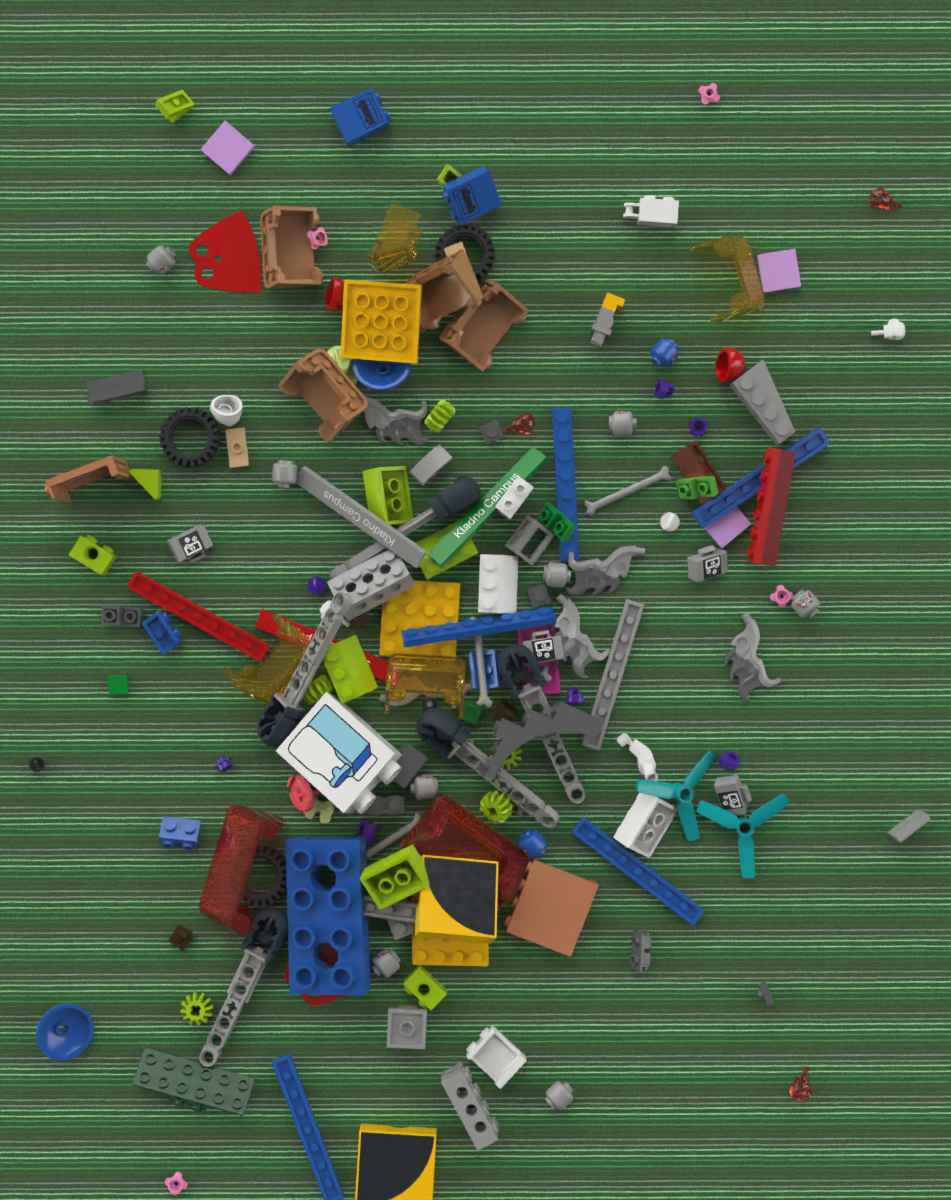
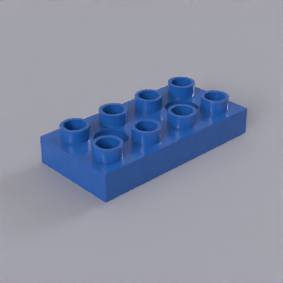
(327, 915)

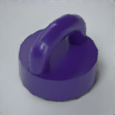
(661, 389)
(316, 585)
(574, 699)
(729, 760)

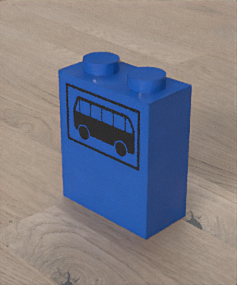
(360, 117)
(471, 195)

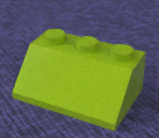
(388, 494)
(432, 569)
(349, 669)
(395, 877)

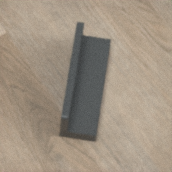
(116, 387)

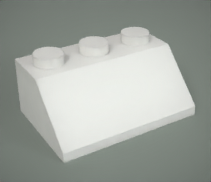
(498, 584)
(645, 824)

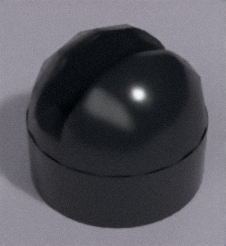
(429, 703)
(41, 763)

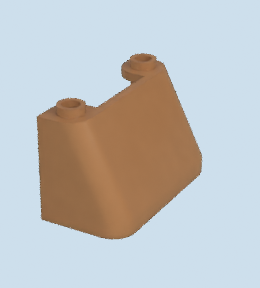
(287, 249)
(446, 289)
(478, 330)
(326, 391)

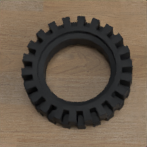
(474, 233)
(167, 437)
(281, 884)

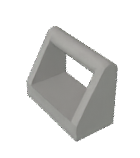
(522, 536)

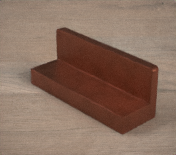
(694, 463)

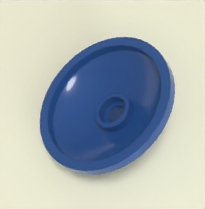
(370, 375)
(70, 1040)

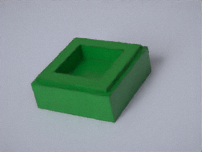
(118, 684)
(471, 713)

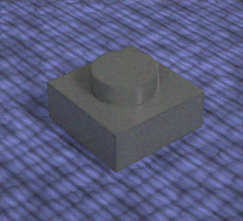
(491, 432)
(538, 595)
(765, 994)

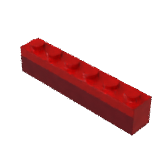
(771, 506)

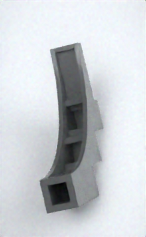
(563, 719)

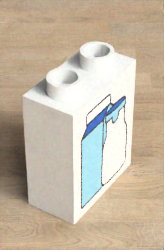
(340, 754)

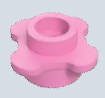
(705, 98)
(320, 232)
(787, 595)
(175, 1189)

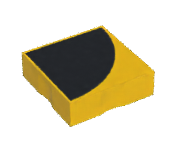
(458, 900)
(395, 1163)

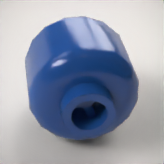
(664, 352)
(532, 843)

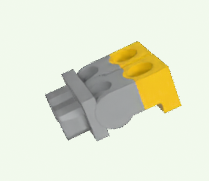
(602, 327)

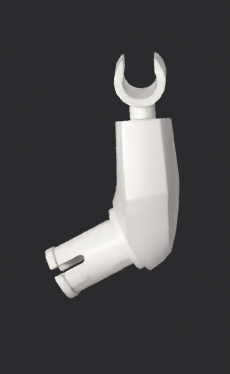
(645, 759)

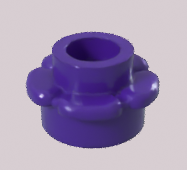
(703, 426)
(223, 764)

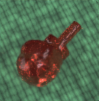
(882, 199)
(523, 424)
(799, 1088)

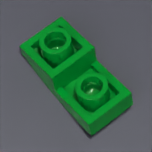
(556, 521)

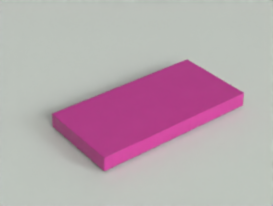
(553, 685)

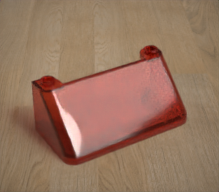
(454, 832)
(232, 865)

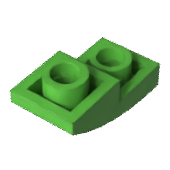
(697, 487)

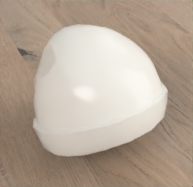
(226, 409)

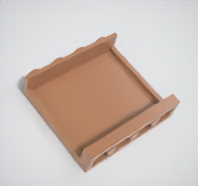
(58, 486)
(551, 907)

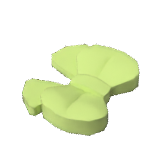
(325, 808)

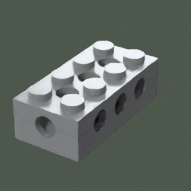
(373, 582)
(476, 1117)

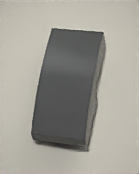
(122, 616)

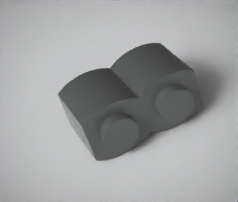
(391, 804)

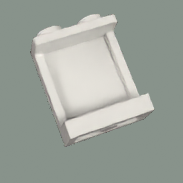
(514, 497)
(496, 1055)

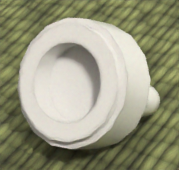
(669, 522)

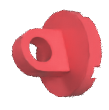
(301, 793)

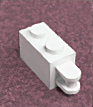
(654, 211)

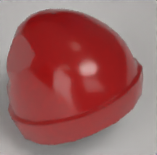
(334, 295)
(729, 365)

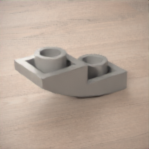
(431, 464)

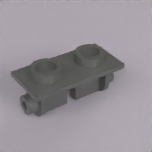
(639, 959)

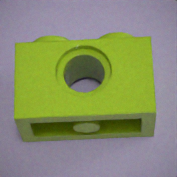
(82, 550)
(419, 977)

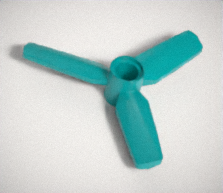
(684, 807)
(730, 821)

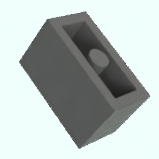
(411, 762)

